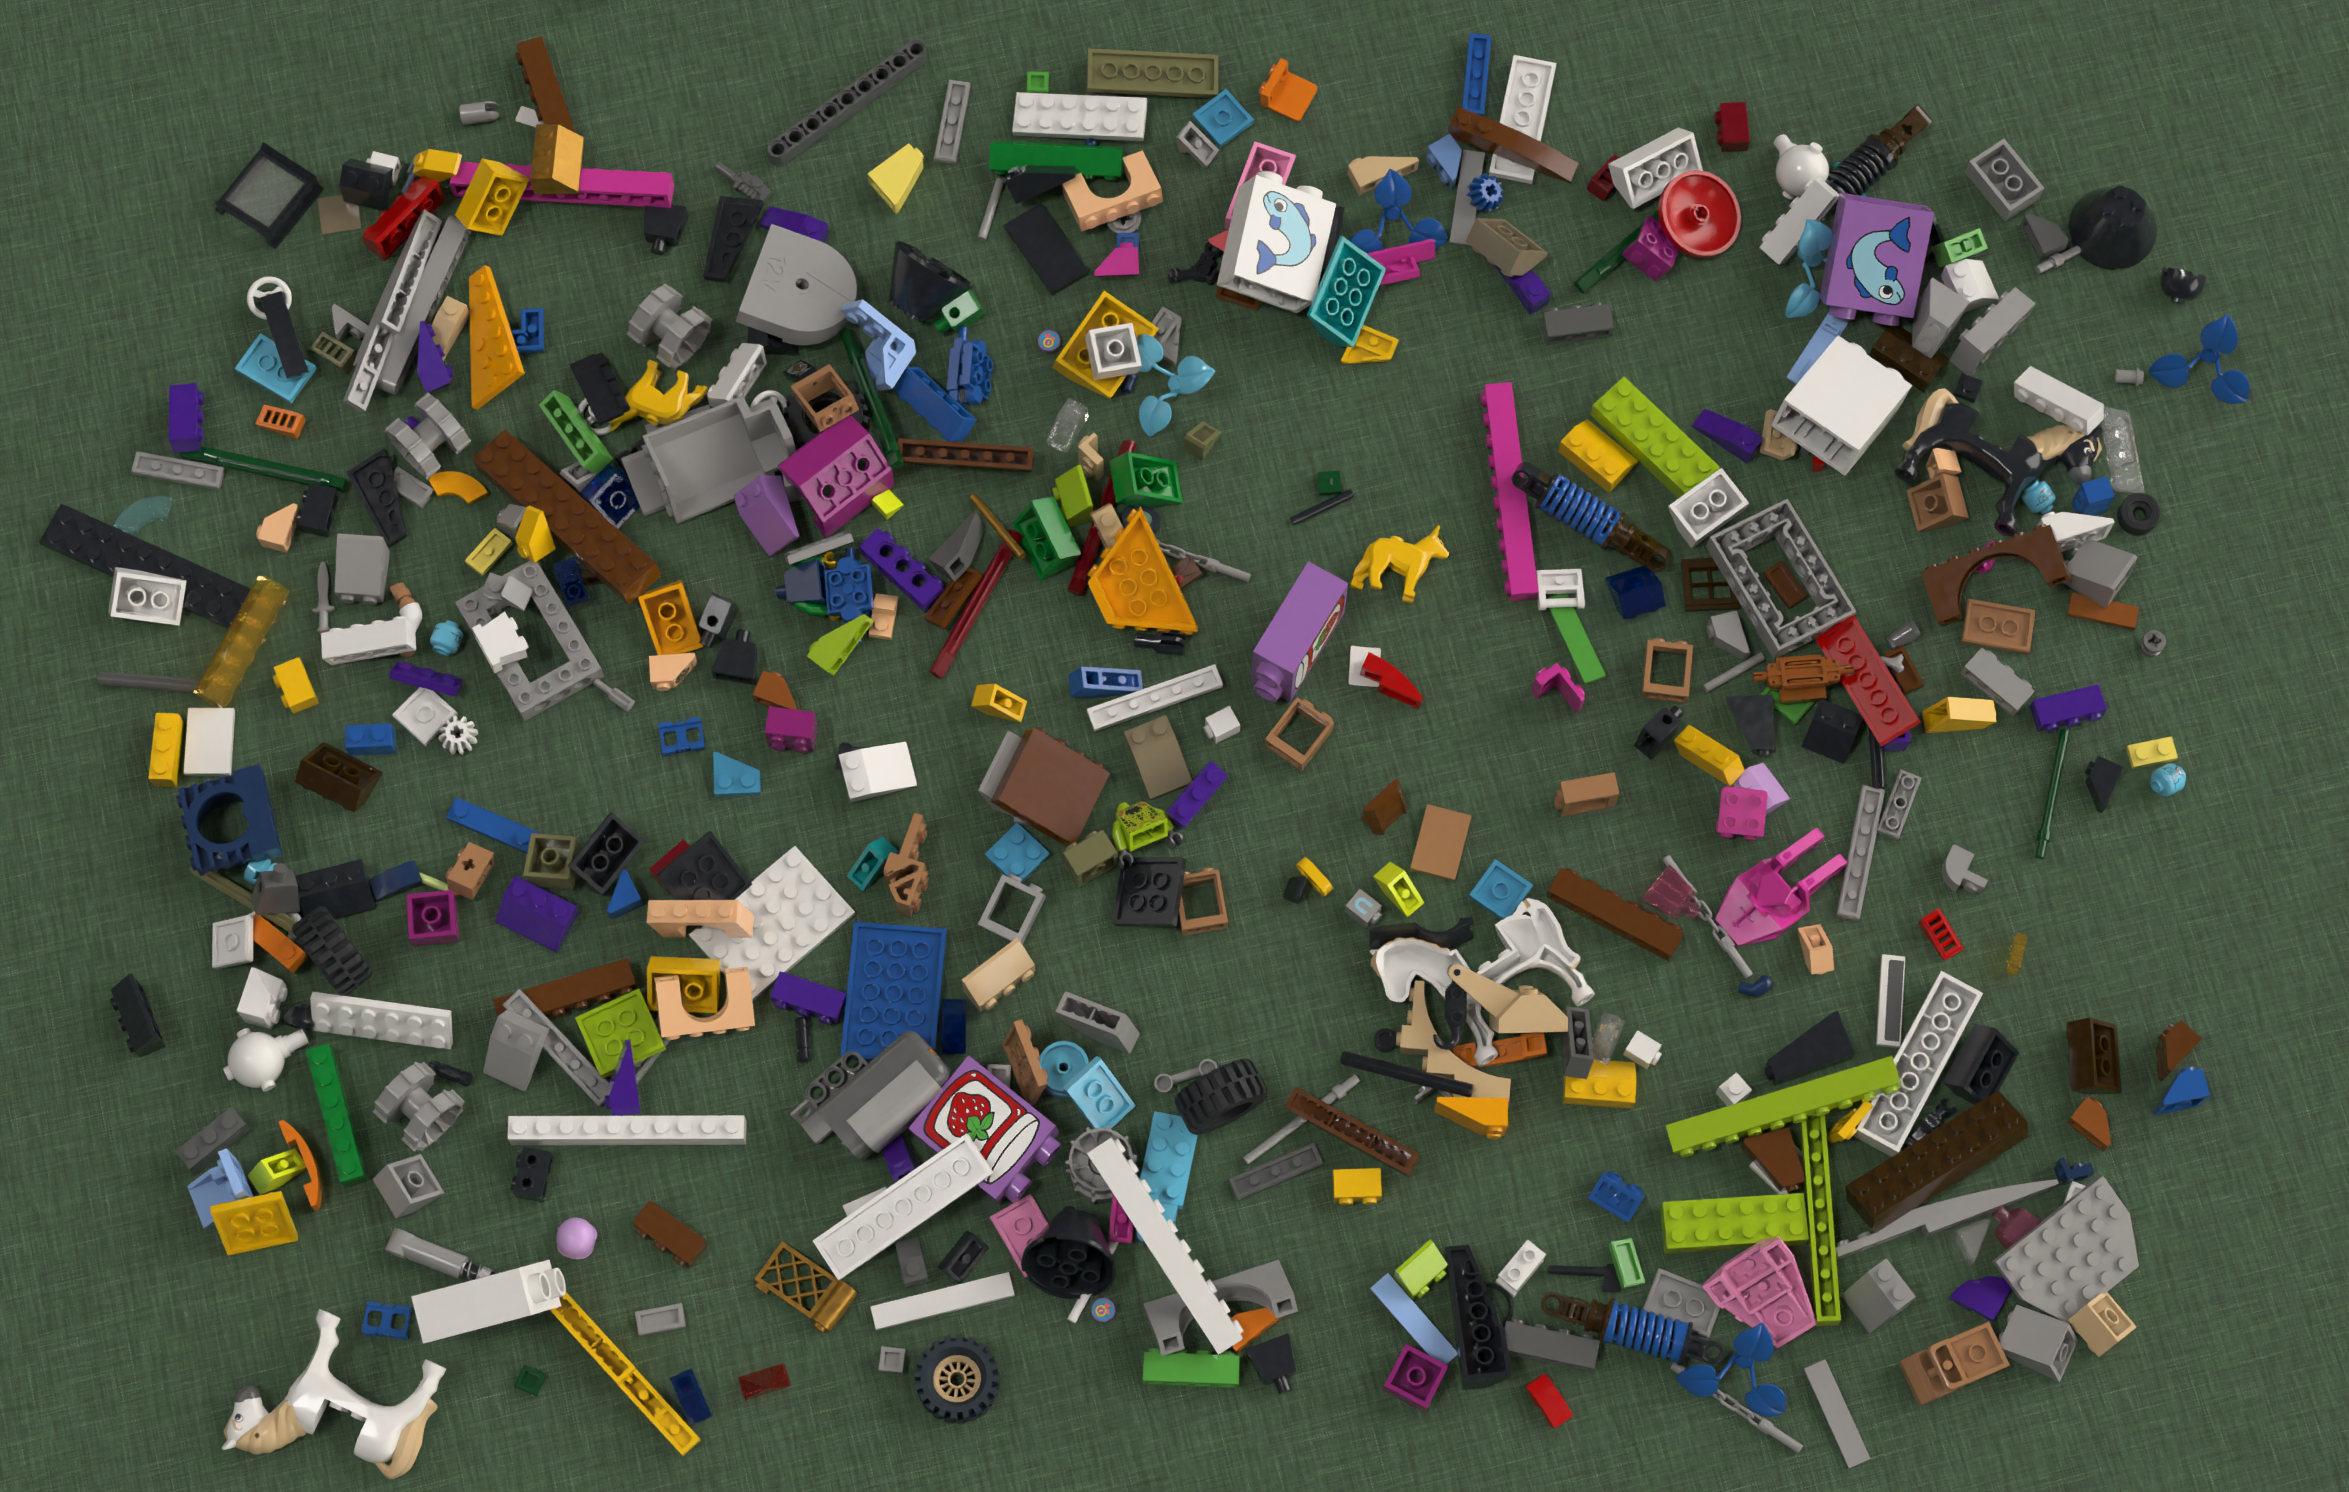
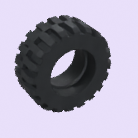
(796, 417)
(332, 951)
(1221, 1096)

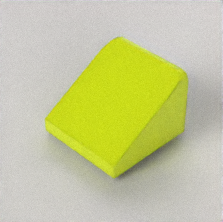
(887, 503)

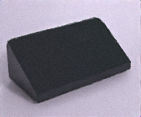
(963, 1257)

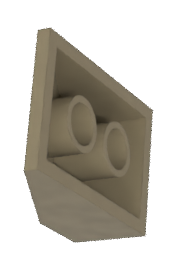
(1157, 757)

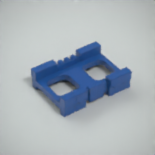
(681, 728)
(385, 1327)

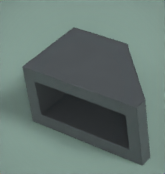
(2044, 236)
(911, 1262)

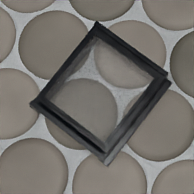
(270, 194)

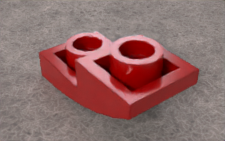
(1549, 1400)

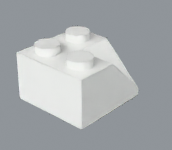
(1113, 351)
(262, 999)

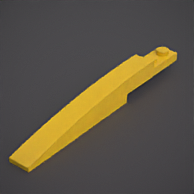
(625, 1375)

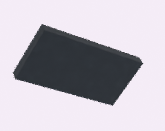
(1046, 249)

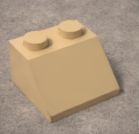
(2101, 1323)

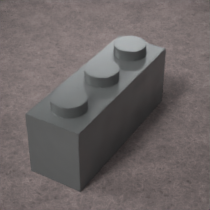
(1577, 323)
(1577, 1043)
(213, 1138)

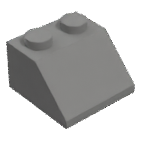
(407, 1185)

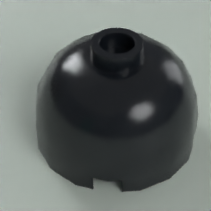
(2181, 284)

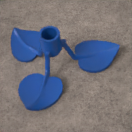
(1391, 193)
(2216, 338)
(1749, 1346)

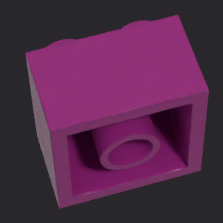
(791, 729)
(432, 918)
(1415, 1378)

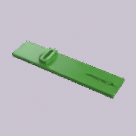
(1577, 642)

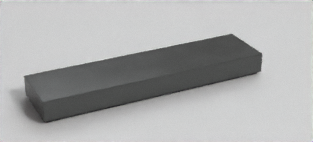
(1275, 1172)

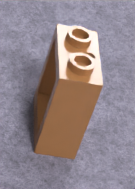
(825, 380)
(1666, 692)
(1287, 752)
(1587, 794)
(1208, 923)

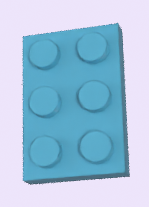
(265, 368)
(1099, 1095)

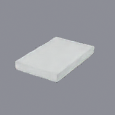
(209, 742)

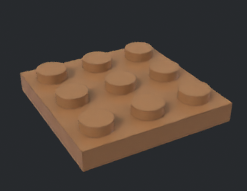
(1025, 1062)

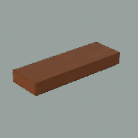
(2115, 614)

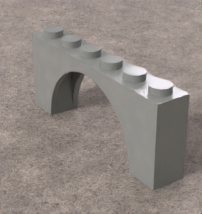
(1261, 1285)

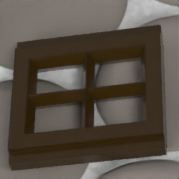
(1704, 604)

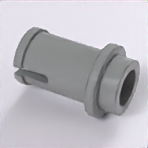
(2129, 376)

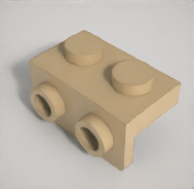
(1774, 442)
(1089, 459)

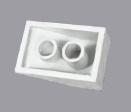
(2076, 528)
(146, 596)
(877, 771)

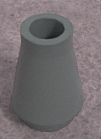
(1904, 634)

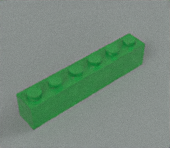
(1087, 159)
(336, 1115)

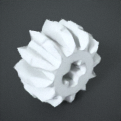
(449, 735)

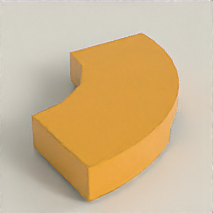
(458, 485)

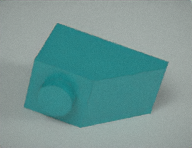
(871, 863)

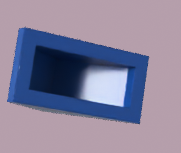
(624, 897)

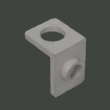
(1426, 1091)
(811, 1122)

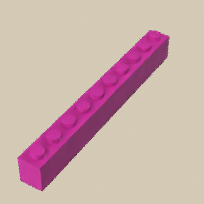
(595, 187)
(1509, 500)

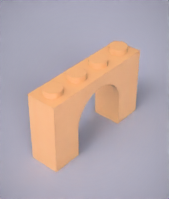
(1093, 210)
(673, 916)
(734, 1014)

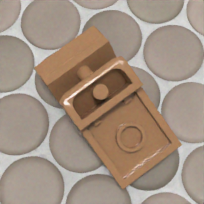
(905, 873)
(1953, 1363)

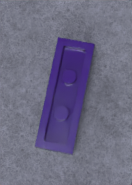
(426, 678)

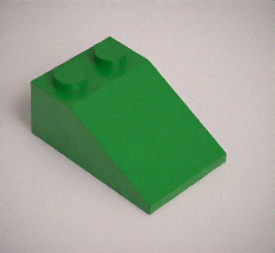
(1145, 480)

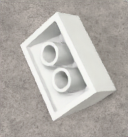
(739, 375)
(1707, 507)

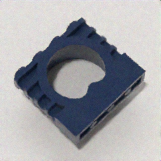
(259, 840)

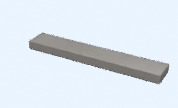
(1860, 853)
(562, 1049)

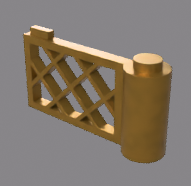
(830, 1305)

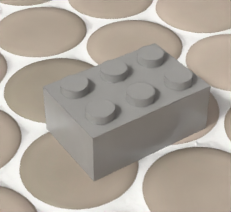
(2004, 180)

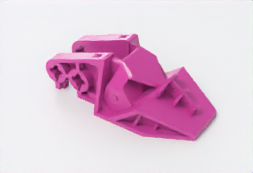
(1763, 904)

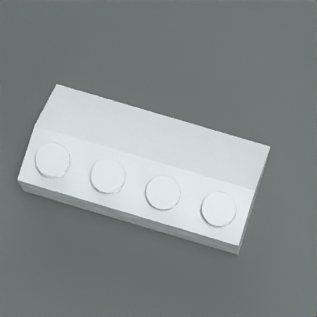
(1650, 168)

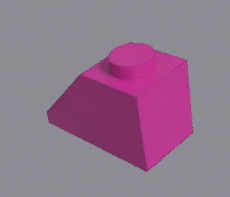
(1120, 261)

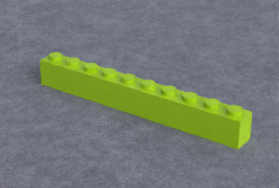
(1784, 1106)
(1820, 1221)

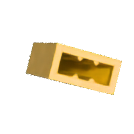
(1959, 715)

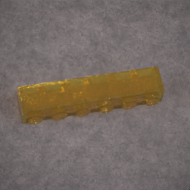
(241, 642)

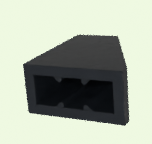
(1757, 721)

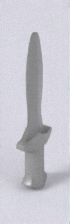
(323, 605)

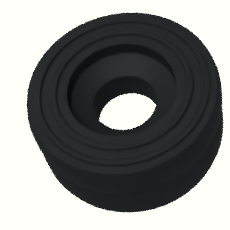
(2138, 526)

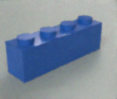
(934, 404)

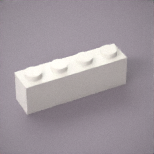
(1812, 205)
(2058, 400)
(368, 641)

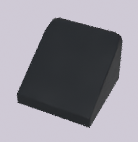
(1295, 889)

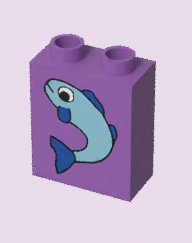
(1876, 258)

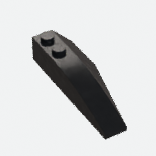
(1477, 1327)

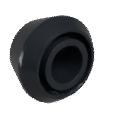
(299, 1017)

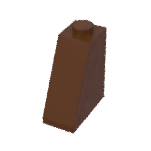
(1776, 1158)

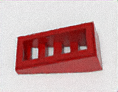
(1947, 930)

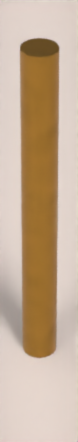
(997, 526)

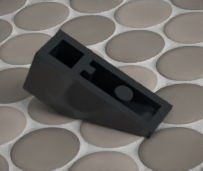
(1034, 179)

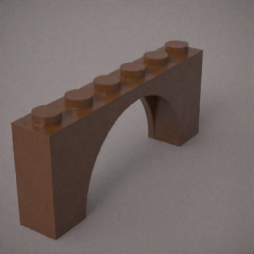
(1947, 580)

